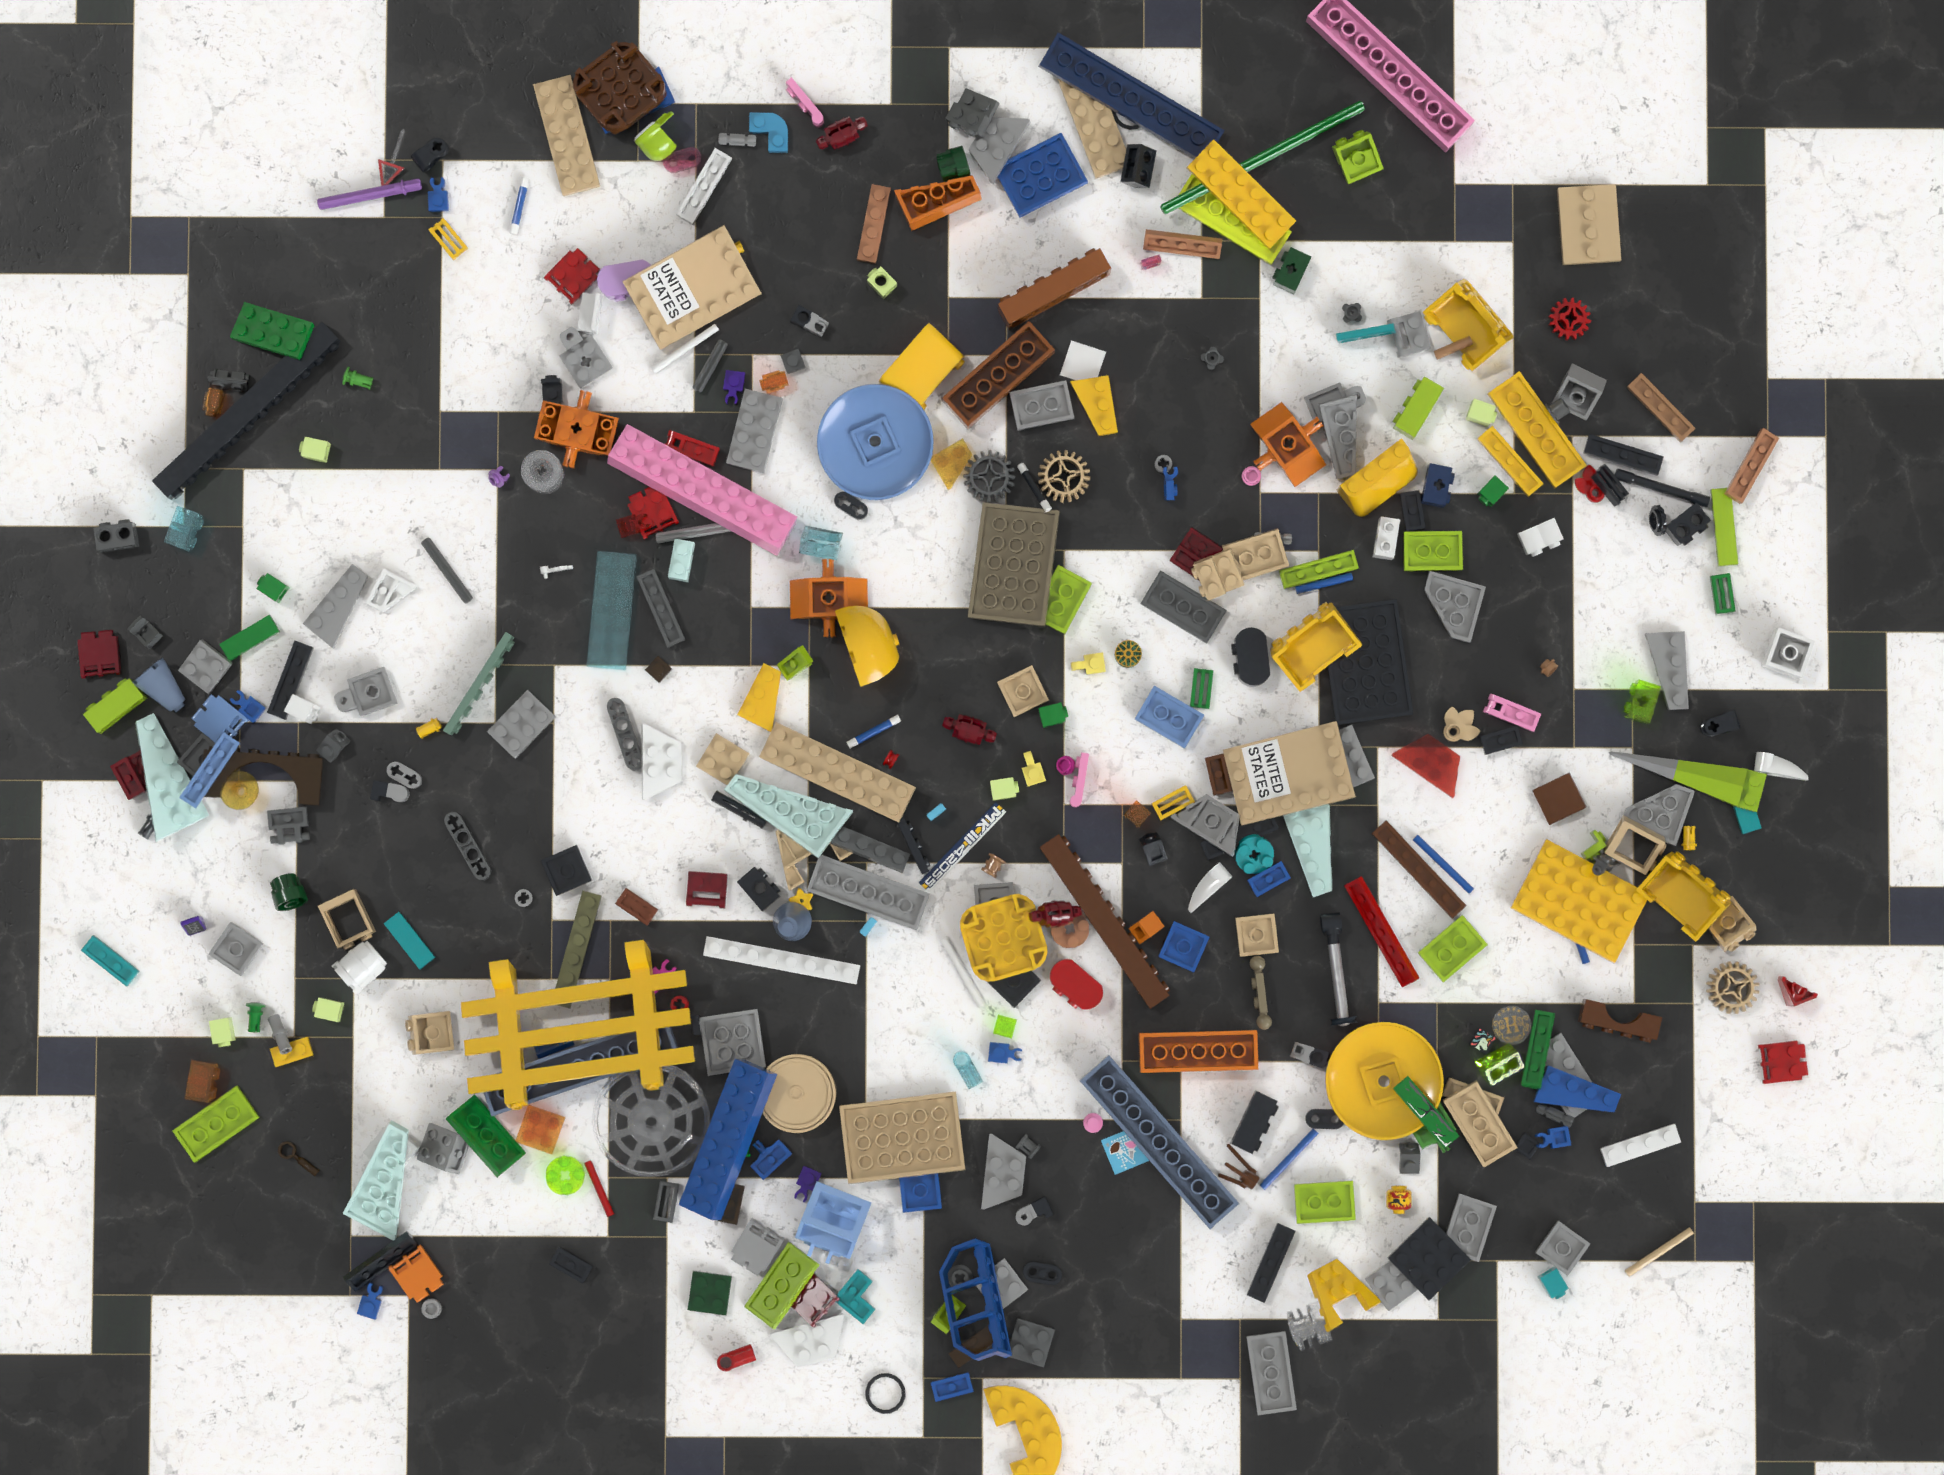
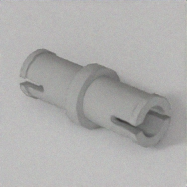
(279, 1034)

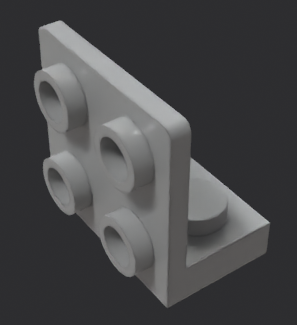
(443, 1149)

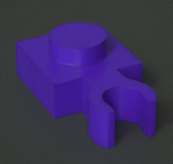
(733, 383)
(807, 1180)

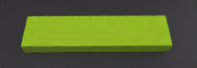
(1724, 528)
(1318, 569)

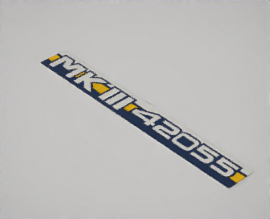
(962, 847)

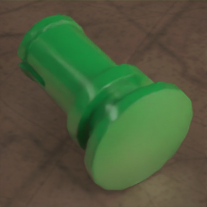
(254, 1016)

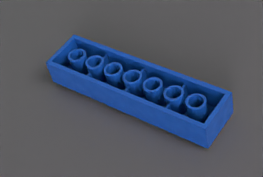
(727, 1139)

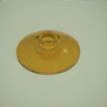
(230, 792)

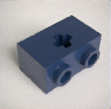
(1430, 494)

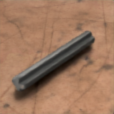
(447, 571)

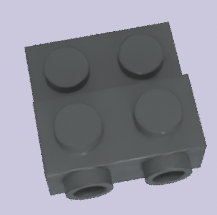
(972, 113)

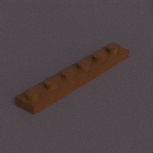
(1419, 869)

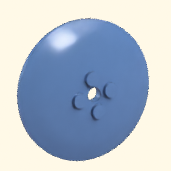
(882, 469)

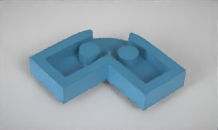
(771, 124)

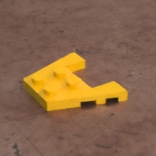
(1335, 1283)

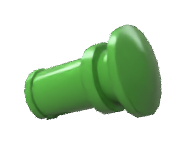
(357, 379)

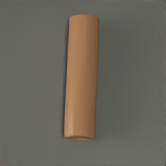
(1453, 347)

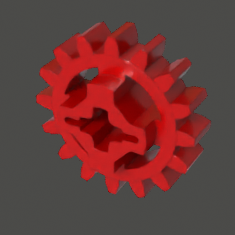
(1577, 319)

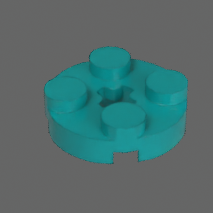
(1261, 862)

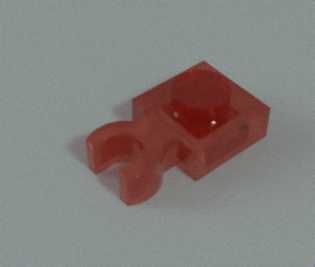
(631, 525)

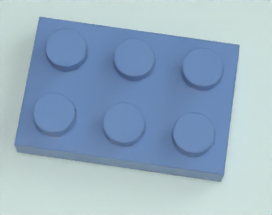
(1169, 717)

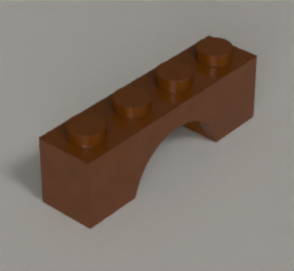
(1595, 1014)

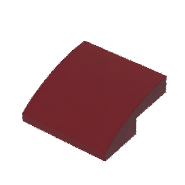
(1194, 548)
(130, 775)

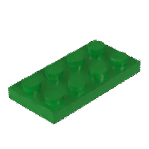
(272, 330)
(485, 1136)

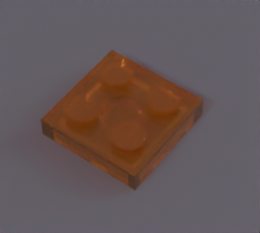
(540, 1129)

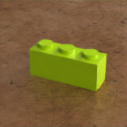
(1417, 407)
(114, 705)

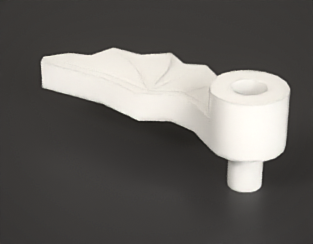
(545, 569)

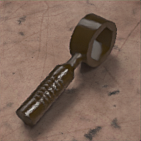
(301, 1161)

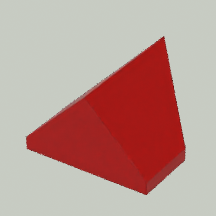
(1794, 993)

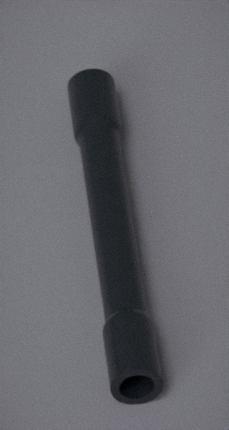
(1692, 497)

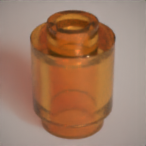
(773, 381)
(213, 402)

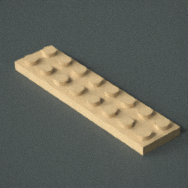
(837, 772)

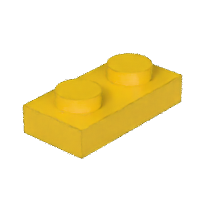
(300, 1049)

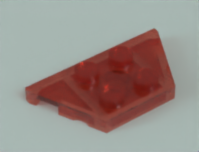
(1431, 762)

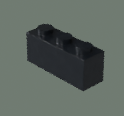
(1254, 1122)

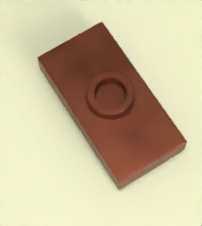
(636, 906)

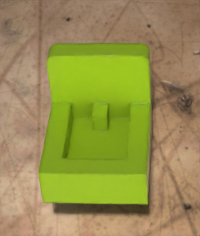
(1594, 850)

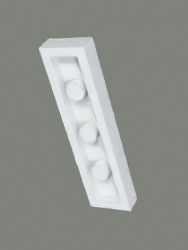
(704, 186)
(1640, 1145)

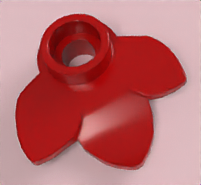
(1586, 485)

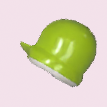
(655, 141)

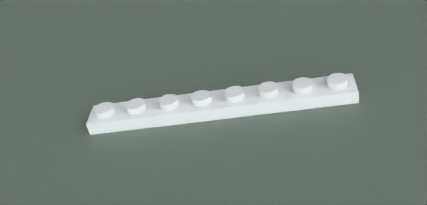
(781, 960)

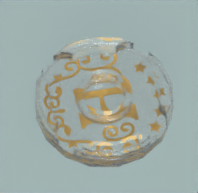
(1511, 1025)

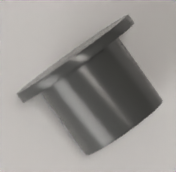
(1558, 409)
(959, 1274)

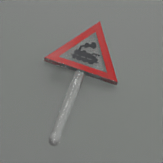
(388, 170)

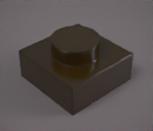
(658, 669)

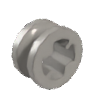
(1167, 459)
(528, 901)

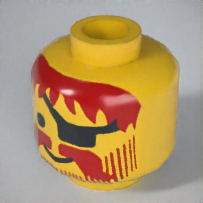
(1398, 1199)

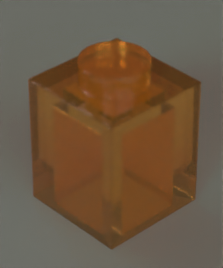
(1137, 814)

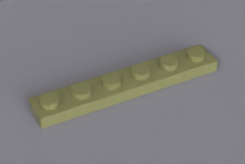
(578, 941)

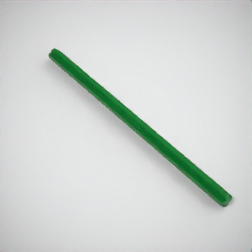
(1271, 153)

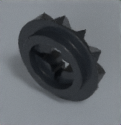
(1657, 520)

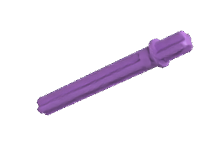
(369, 194)

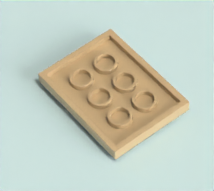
(1589, 224)

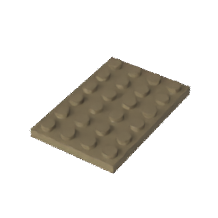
(1013, 564)

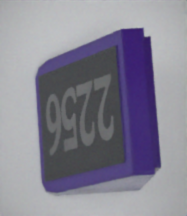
(193, 925)

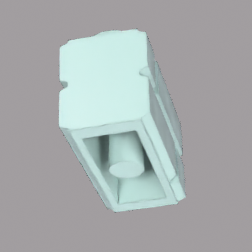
(681, 560)

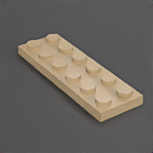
(1096, 131)
(566, 135)

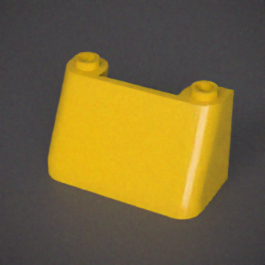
(1465, 313)
(923, 365)

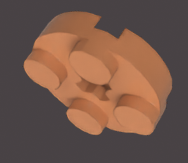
(1072, 939)

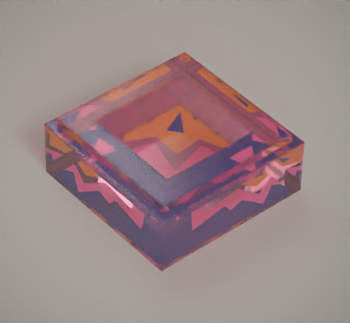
(1150, 262)

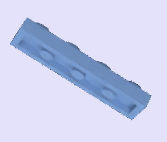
(209, 770)

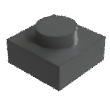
(792, 361)

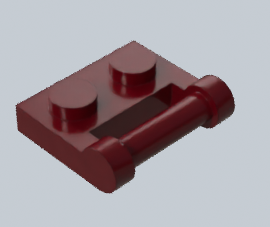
(706, 883)

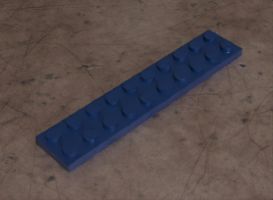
(1129, 96)

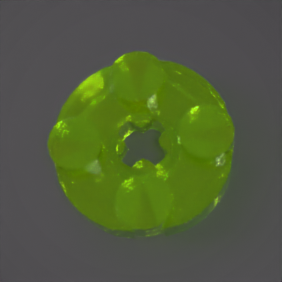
(576, 1174)

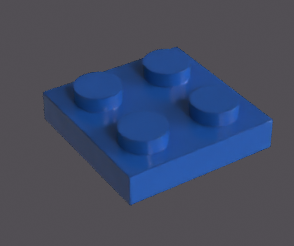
(1183, 946)
(920, 1193)

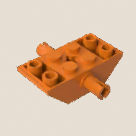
(557, 425)
(1296, 462)
(808, 596)

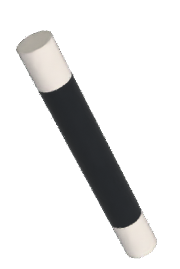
(1034, 487)

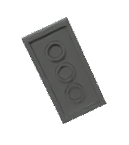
(1183, 607)

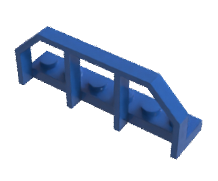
(991, 1293)

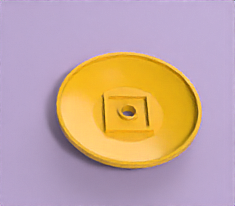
(1365, 1057)

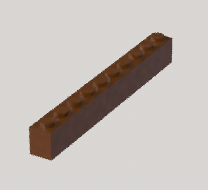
(1104, 921)

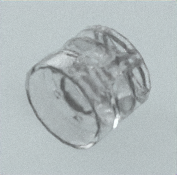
(549, 480)
(1308, 1326)

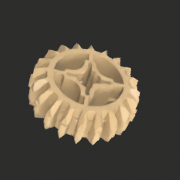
(1073, 474)
(1730, 980)

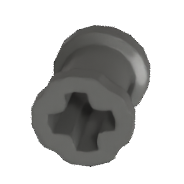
(1028, 1146)

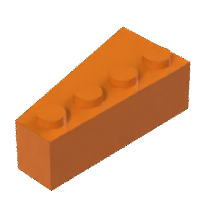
(936, 200)

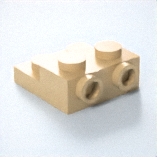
(1217, 574)
(1732, 927)
(430, 1033)

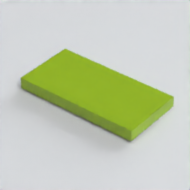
(215, 1124)
(781, 1285)

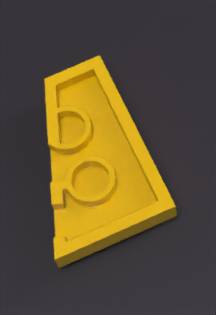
(1098, 403)
(761, 700)

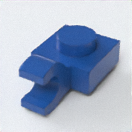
(1170, 488)

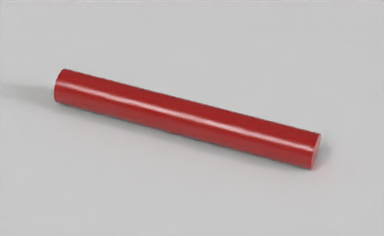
(599, 1188)

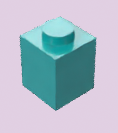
(1553, 1283)

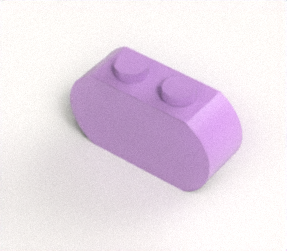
(611, 278)

